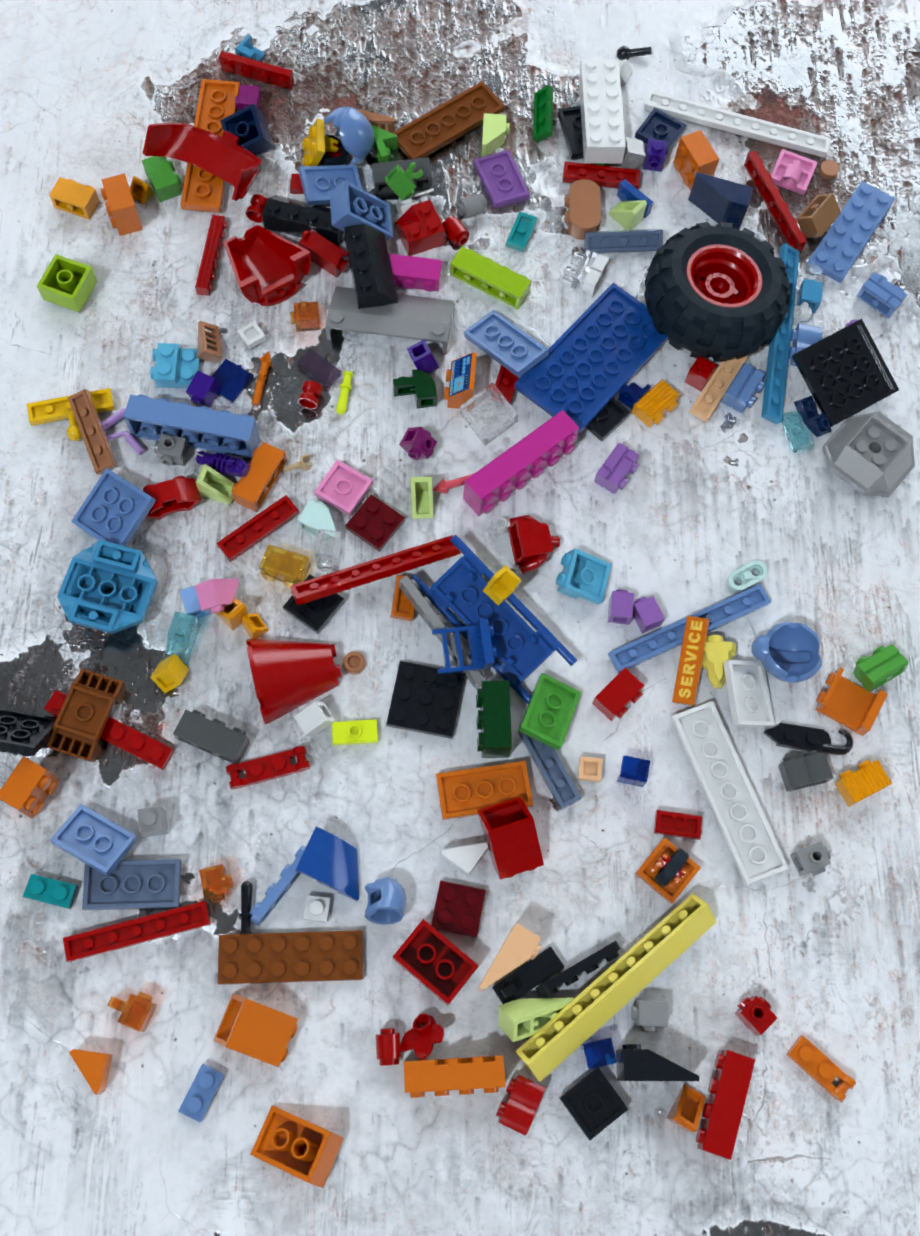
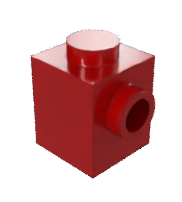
(756, 1014)

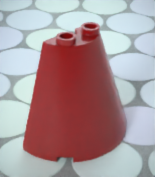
(267, 265)
(290, 674)

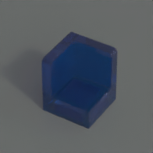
(631, 394)
(634, 771)
(599, 1053)

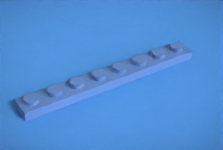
(672, 635)

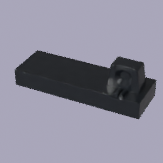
(528, 976)

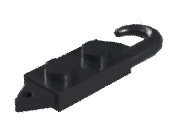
(807, 739)

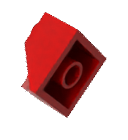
(420, 228)

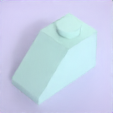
(315, 517)

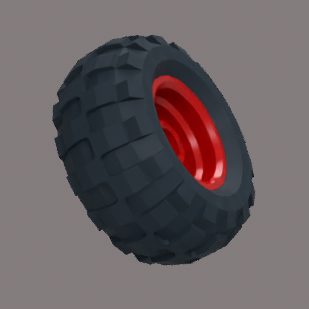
(717, 291)

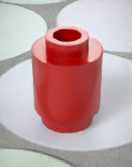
(456, 231)
(388, 1047)

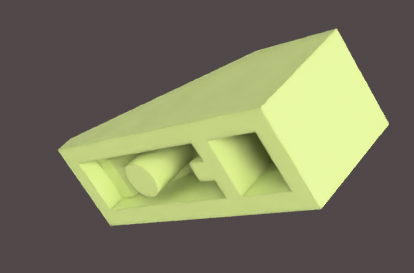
(528, 1015)

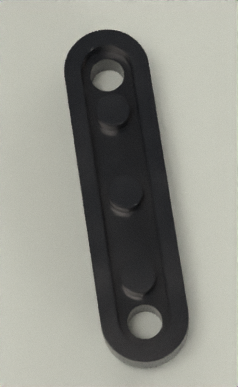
(570, 975)

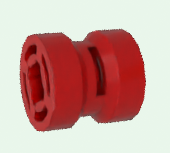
(256, 207)
(310, 394)

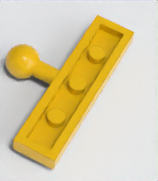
(60, 409)

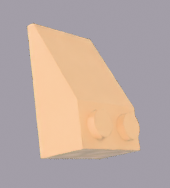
(515, 952)

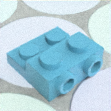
(174, 366)
(583, 576)

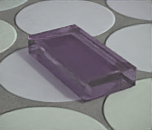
(319, 368)

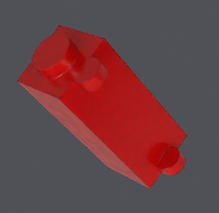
(325, 253)

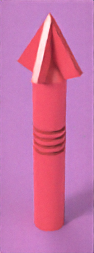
(444, 486)

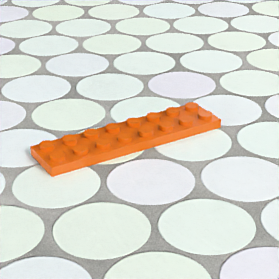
(202, 189)

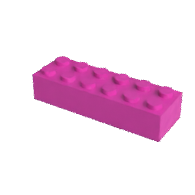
(520, 463)

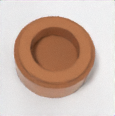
(829, 169)
(354, 663)

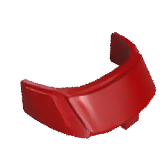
(205, 150)

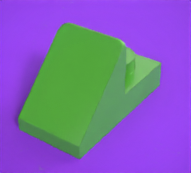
(384, 143)

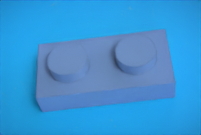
(201, 1093)

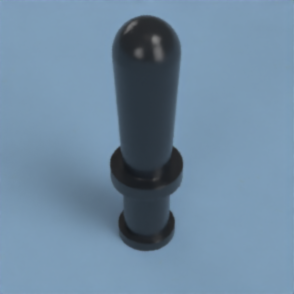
(246, 902)

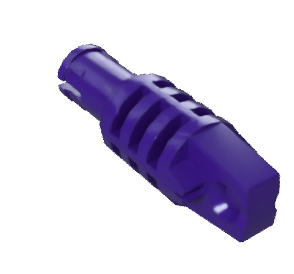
(224, 463)

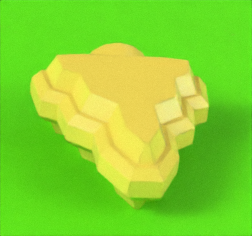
(715, 654)

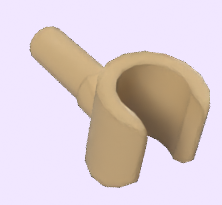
(304, 466)

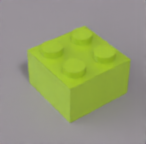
(67, 283)

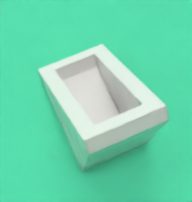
(464, 857)

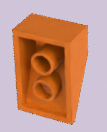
(297, 1146)

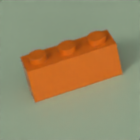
(264, 470)

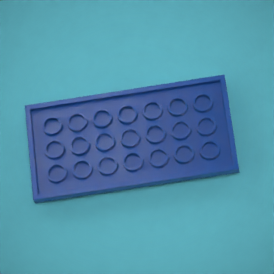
(593, 358)

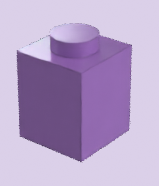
(621, 607)
(647, 614)

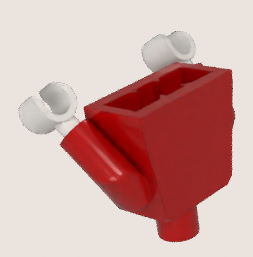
(529, 542)

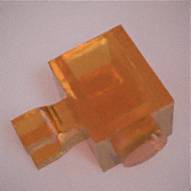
(136, 1011)

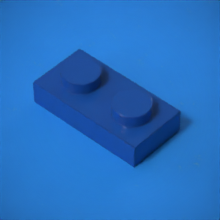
(628, 192)

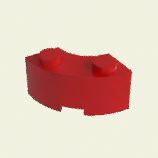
(172, 496)

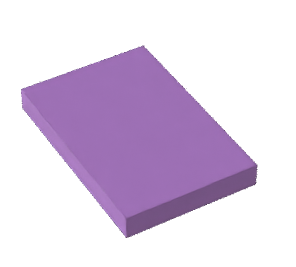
(501, 179)

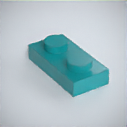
(521, 232)
(50, 891)

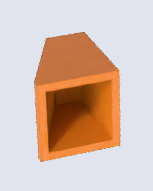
(256, 1030)

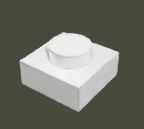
(405, 205)
(251, 335)
(317, 909)

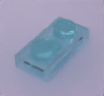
(797, 432)

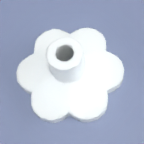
(423, 194)

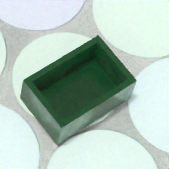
(494, 719)

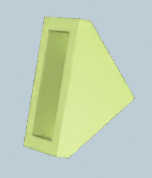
(628, 213)
(214, 485)
(421, 497)

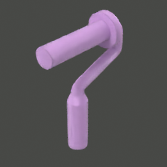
(128, 437)

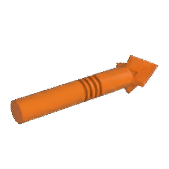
(265, 364)

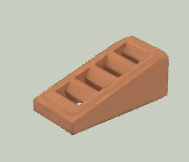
(380, 120)
(202, 352)

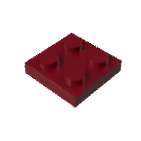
(375, 523)
(458, 909)

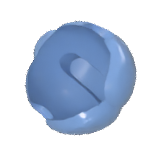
(789, 652)

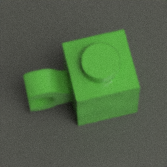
(402, 181)

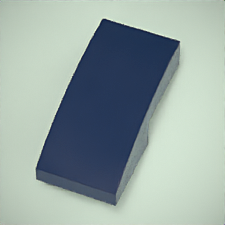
(817, 424)

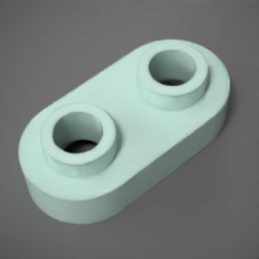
(745, 576)

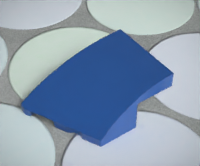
(331, 863)

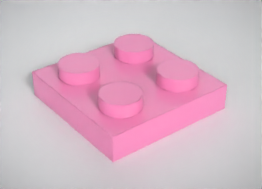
(343, 487)

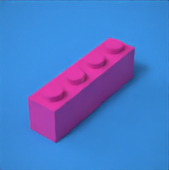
(416, 272)

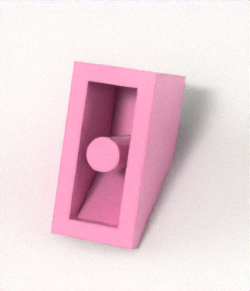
(216, 594)

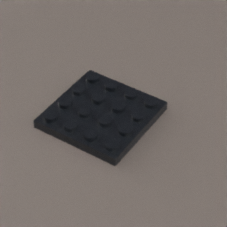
(845, 372)

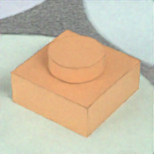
(590, 769)

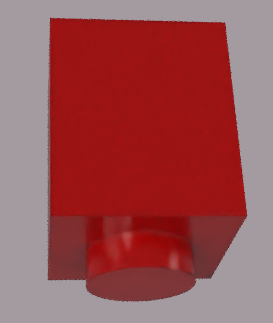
(700, 373)

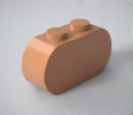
(583, 208)

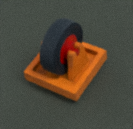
(668, 870)

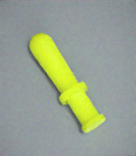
(345, 388)

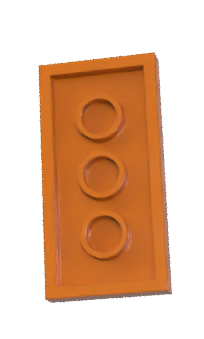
(472, 789)

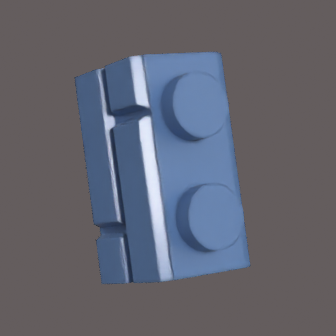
(882, 294)
(744, 385)

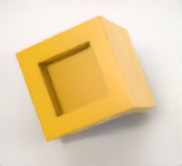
(502, 585)
(169, 673)

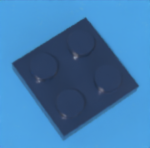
(660, 127)

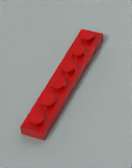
(774, 201)
(123, 737)
(136, 931)

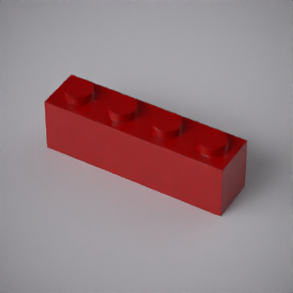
(725, 1104)

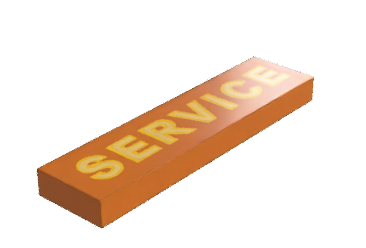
(690, 660)

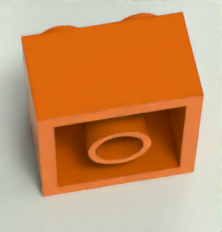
(693, 156)
(120, 204)
(28, 787)

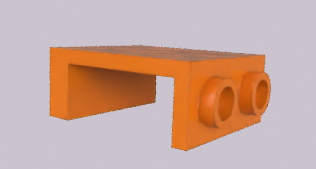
(849, 703)

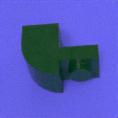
(420, 385)

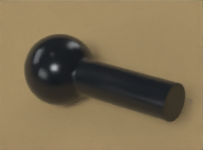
(625, 53)

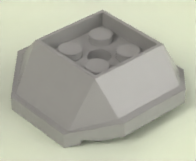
(869, 472)

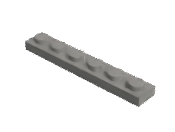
(424, 608)

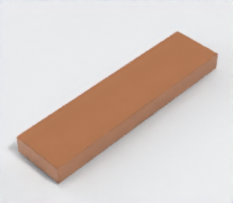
(92, 431)

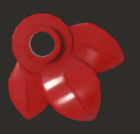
(422, 1036)

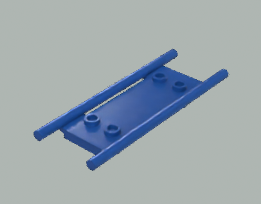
(515, 641)

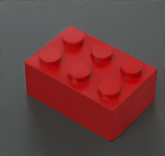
(435, 962)

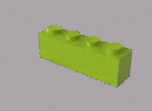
(490, 277)

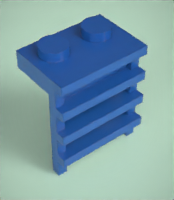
(480, 647)

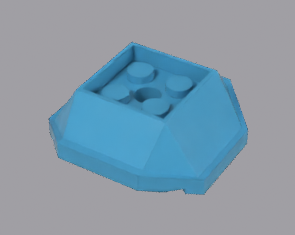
(101, 568)

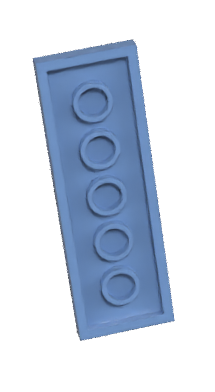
(850, 231)

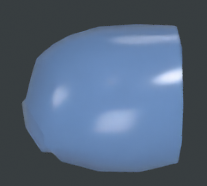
(385, 901)

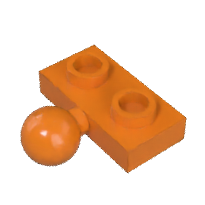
(401, 606)

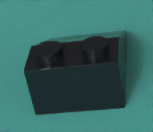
(645, 1065)

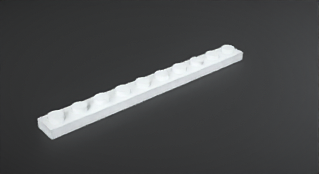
(738, 124)

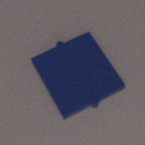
(232, 380)

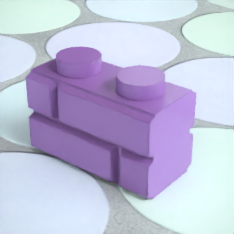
(616, 468)

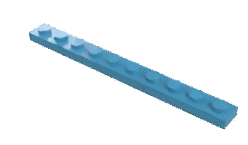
(780, 345)

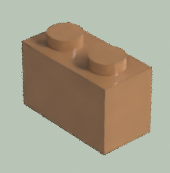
(818, 215)

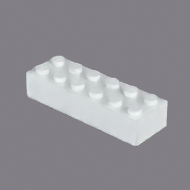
(601, 111)

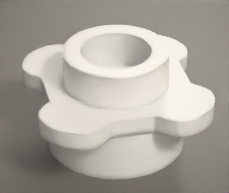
(802, 313)

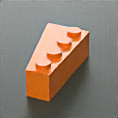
(454, 1074)

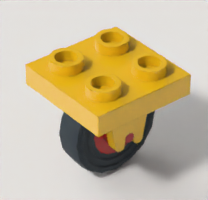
(322, 148)

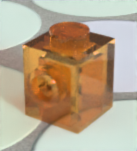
(306, 316)
(216, 883)

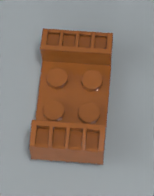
(85, 715)

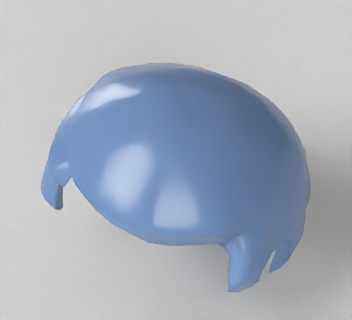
(354, 131)

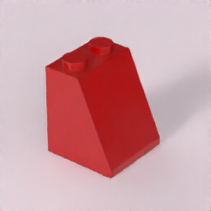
(511, 837)

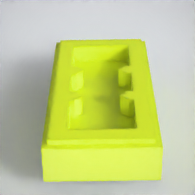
(354, 732)

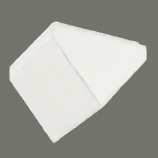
(625, 71)

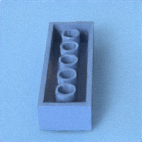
(200, 426)

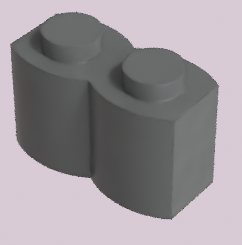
(805, 771)

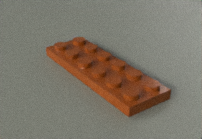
(448, 121)
(290, 957)

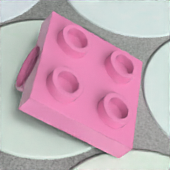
(793, 172)

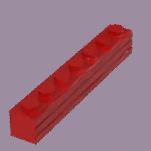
(211, 255)

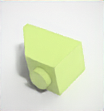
(493, 132)

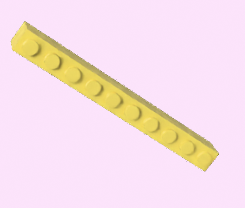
(616, 987)

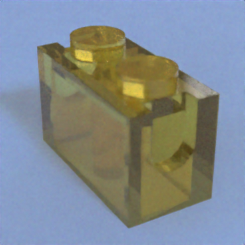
(284, 566)

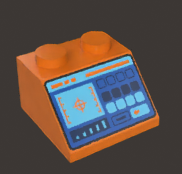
(460, 380)

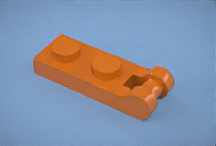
(820, 1068)

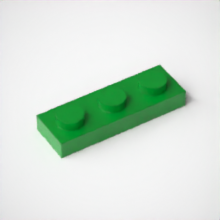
(543, 114)

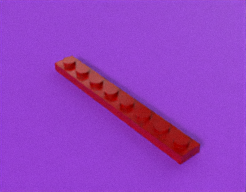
(373, 570)

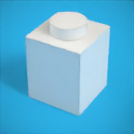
(314, 719)

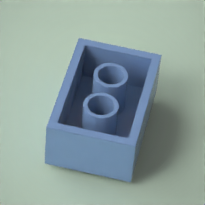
(356, 206)

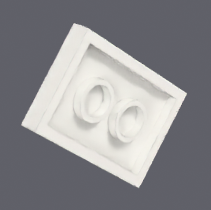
(748, 694)

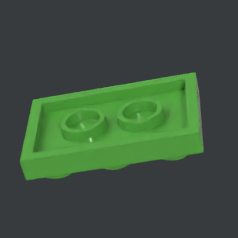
(549, 711)

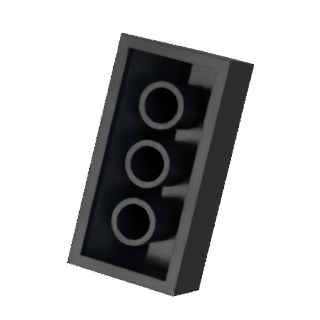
(295, 217)
(370, 266)

